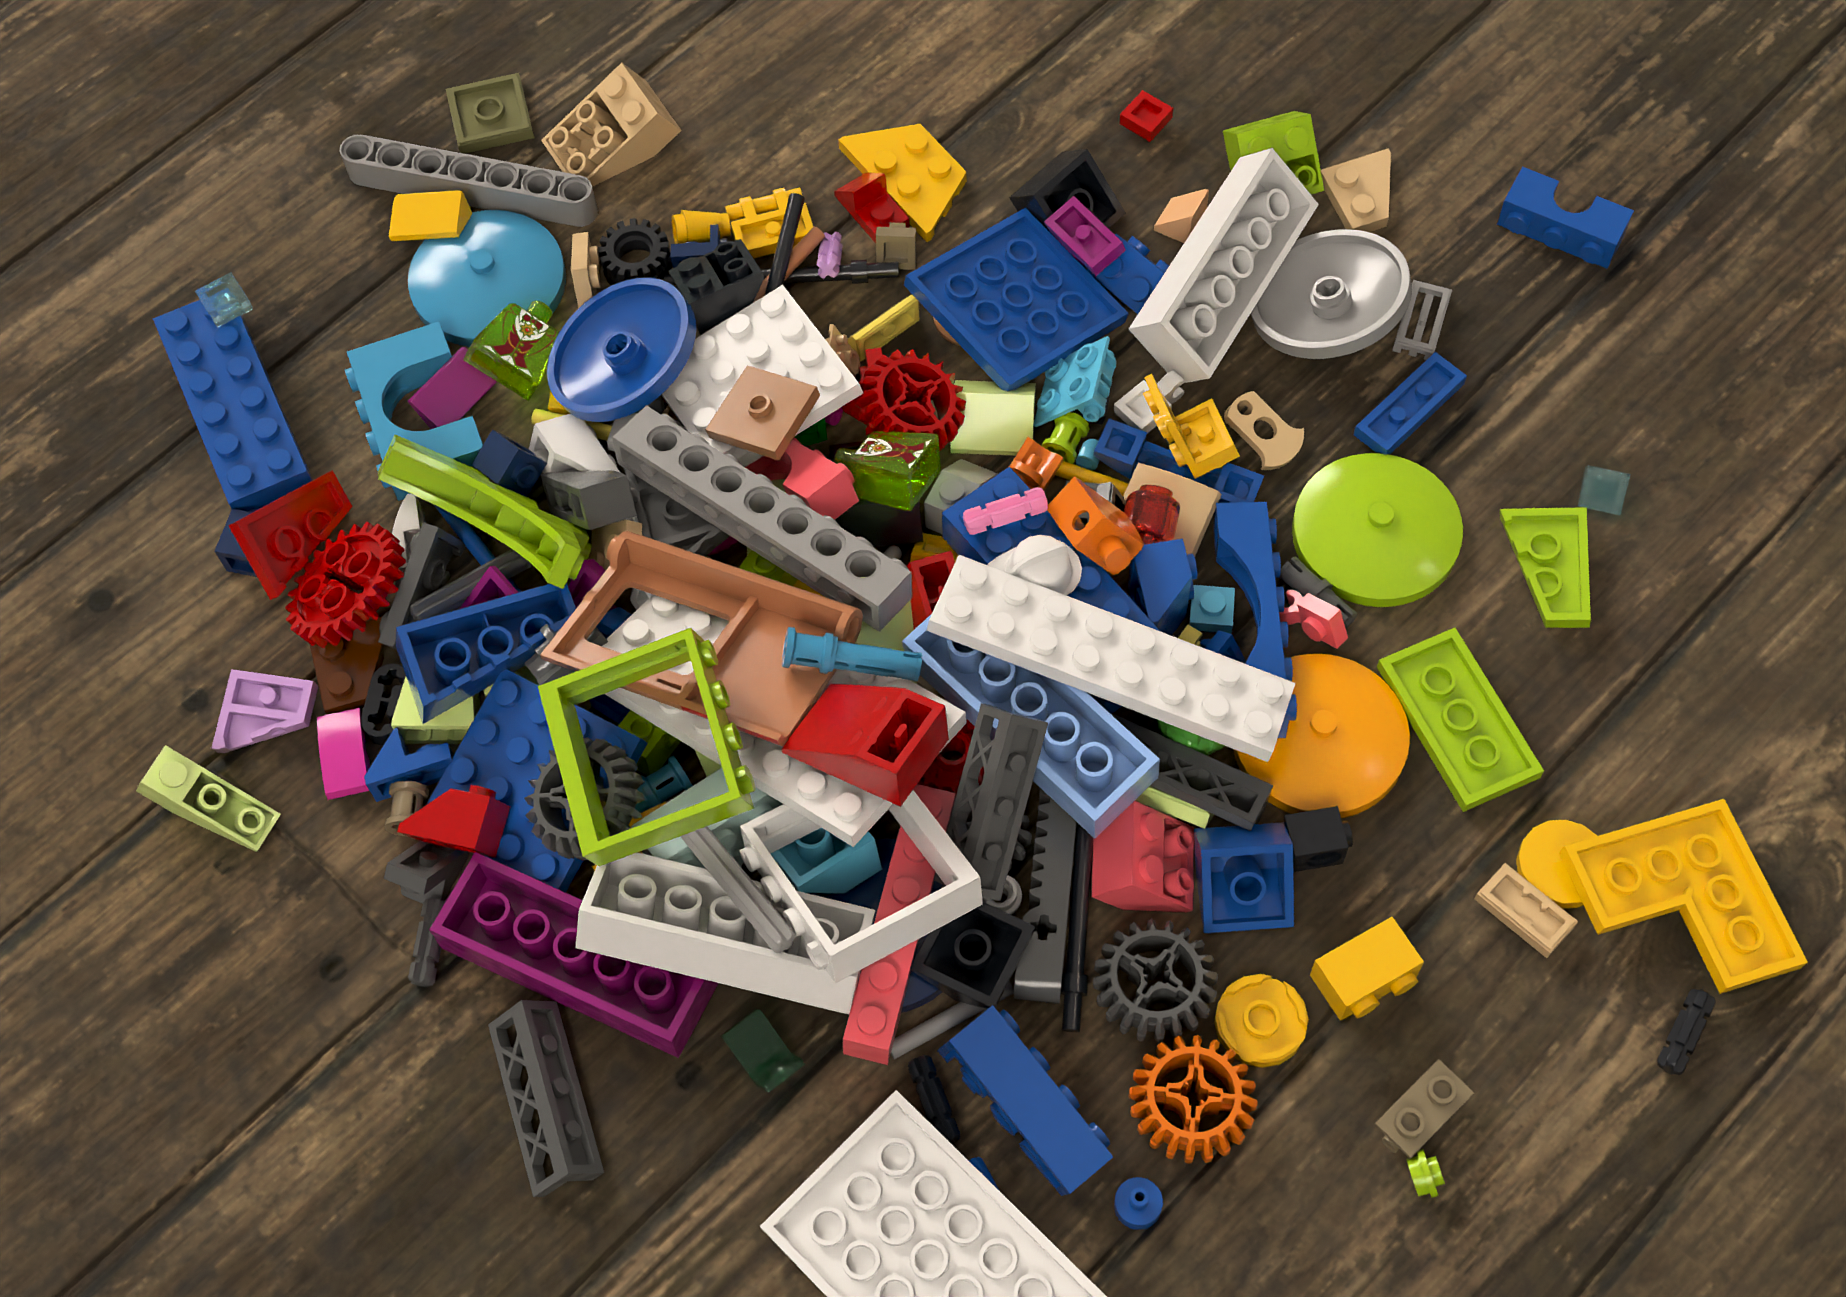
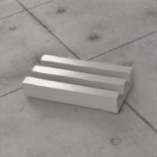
(1416, 346)

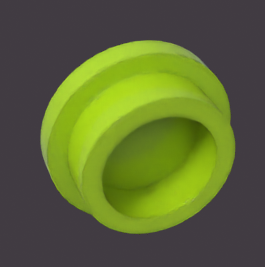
(1425, 1174)

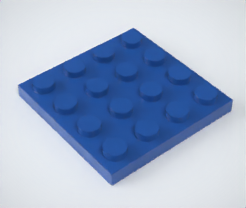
(1015, 300)
(503, 754)

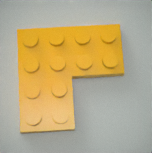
(1705, 871)

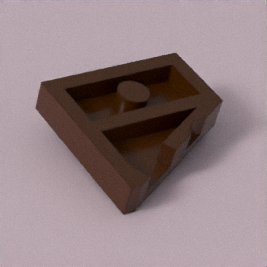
(347, 669)

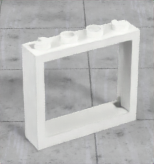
(892, 933)

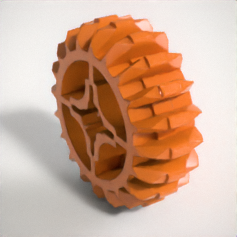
(1210, 1099)

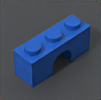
(1588, 234)

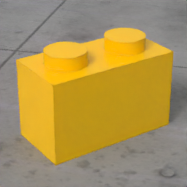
(1367, 969)

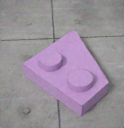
(262, 708)

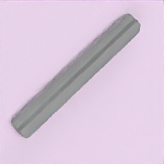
(740, 889)

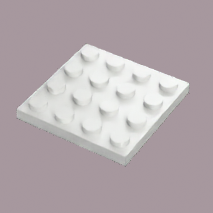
(767, 336)

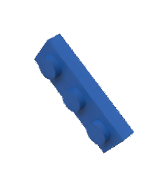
(1410, 405)

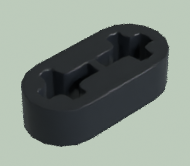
(378, 702)

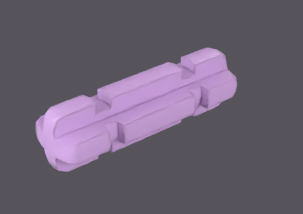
(829, 255)

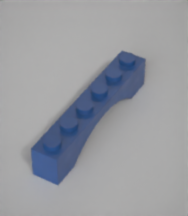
(1245, 551)

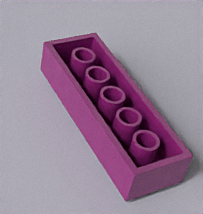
(530, 938)

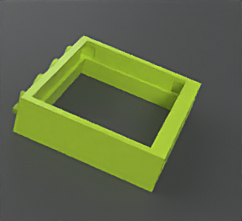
(574, 764)

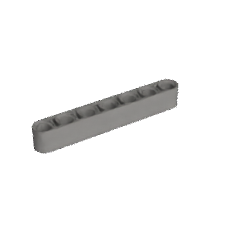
(484, 181)

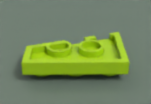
(1554, 561)

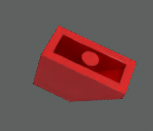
(460, 821)

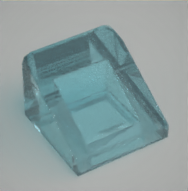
(1603, 489)

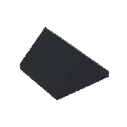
(974, 955)

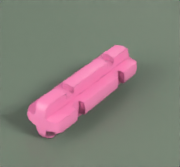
(1005, 511)

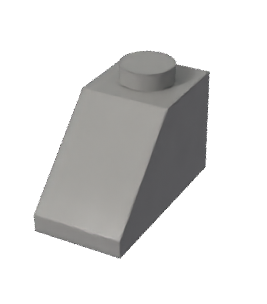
(950, 487)

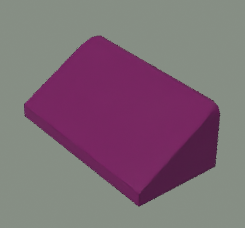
(450, 392)

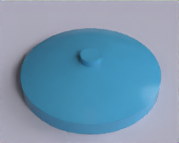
(476, 275)

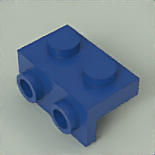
(1132, 274)

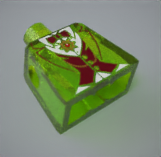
(515, 347)
(893, 467)

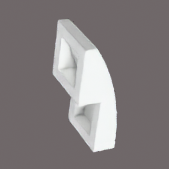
(407, 524)

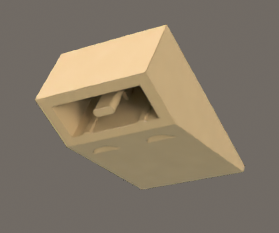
(612, 128)

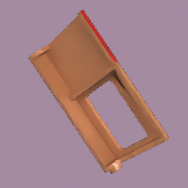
(762, 693)

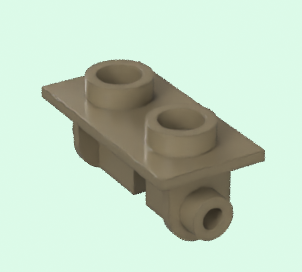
(1423, 1109)

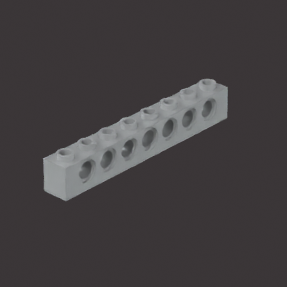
(763, 517)

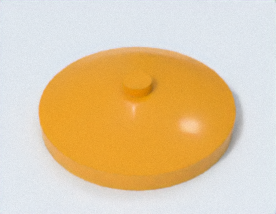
(1342, 745)

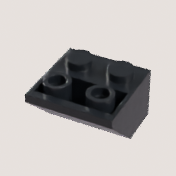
(718, 283)

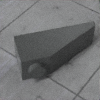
(590, 497)

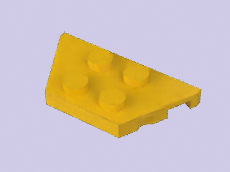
(916, 168)

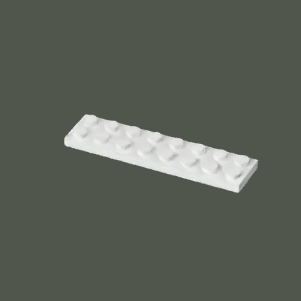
(1112, 657)

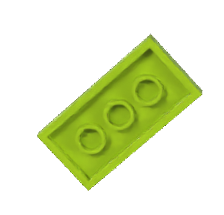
(1460, 719)

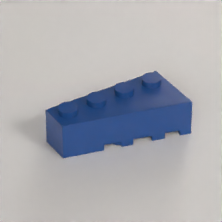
(468, 648)
(1028, 1100)

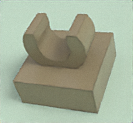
(896, 245)

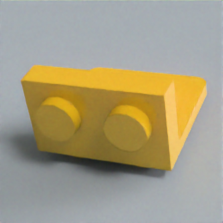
(1198, 433)

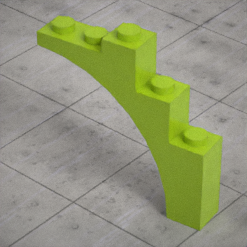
(541, 538)

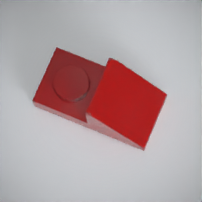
(870, 203)

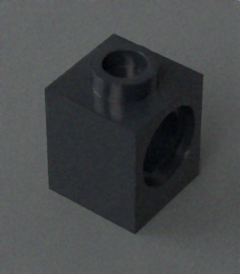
(1318, 838)

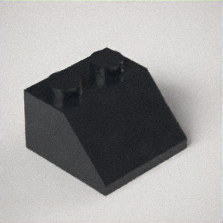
(1061, 179)

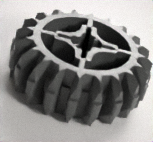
(616, 801)
(1126, 957)

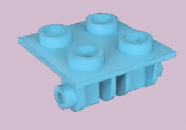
(1078, 383)

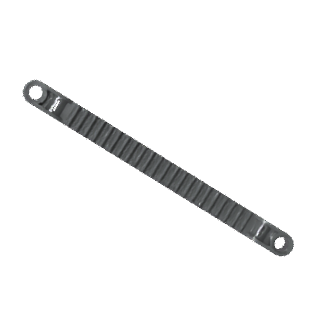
(1041, 965)

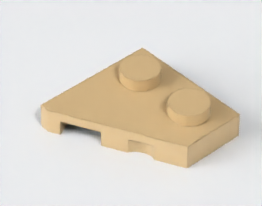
(585, 267)

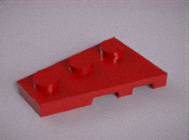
(289, 529)

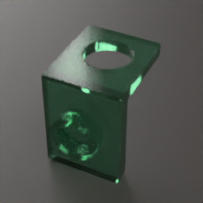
(761, 1051)

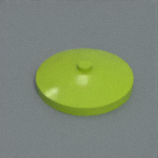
(1377, 529)

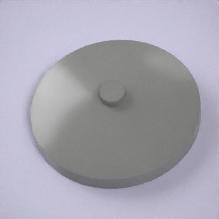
(1334, 295)

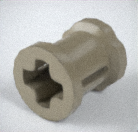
(407, 799)

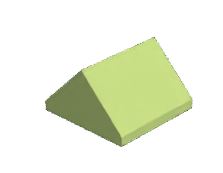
(994, 418)

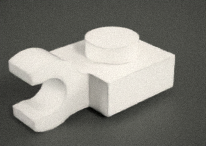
(1134, 409)

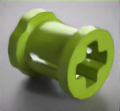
(1067, 435)

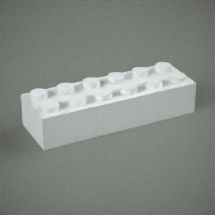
(1224, 266)
(688, 925)

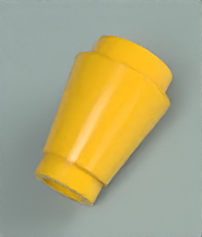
(696, 226)

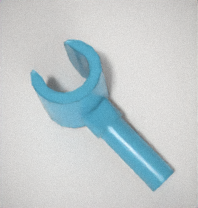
(1085, 457)

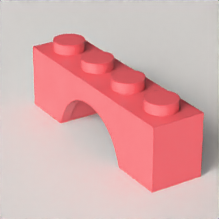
(812, 477)

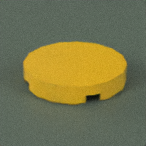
(1542, 864)
(1261, 1020)

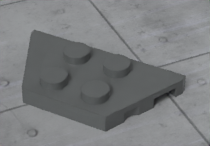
(672, 522)

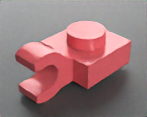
(1317, 618)

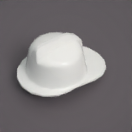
(1042, 562)

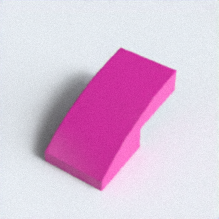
(342, 753)

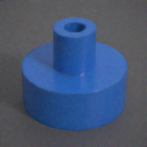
(1136, 1213)

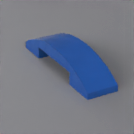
(1125, 446)

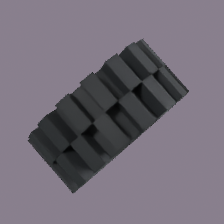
(634, 238)

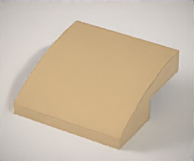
(1195, 501)

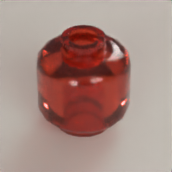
(1153, 513)

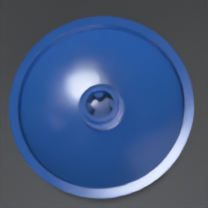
(621, 349)

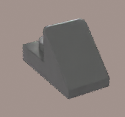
(426, 871)

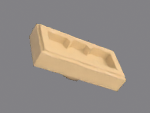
(1526, 910)

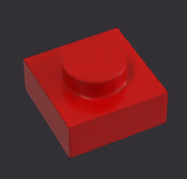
(1146, 116)

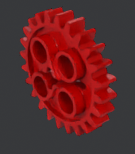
(328, 609)

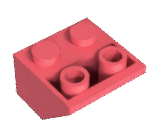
(1144, 862)

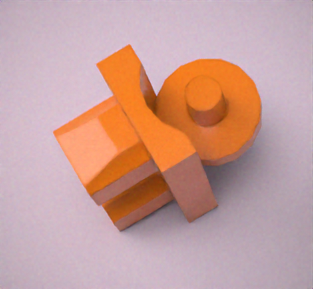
(1036, 464)

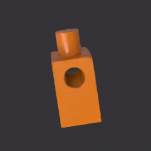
(1107, 537)

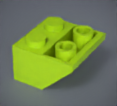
(1289, 136)

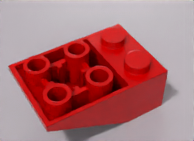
(872, 738)

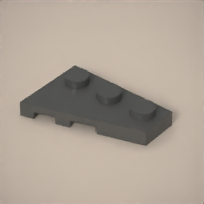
(424, 573)

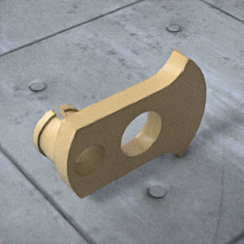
(1274, 451)

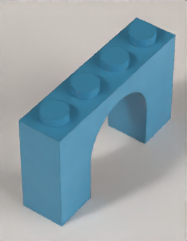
(389, 372)

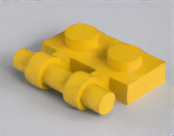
(762, 231)

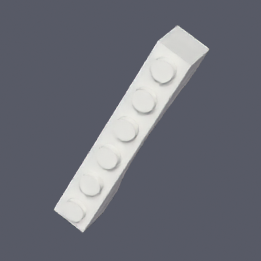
(572, 447)

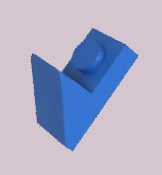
(396, 764)

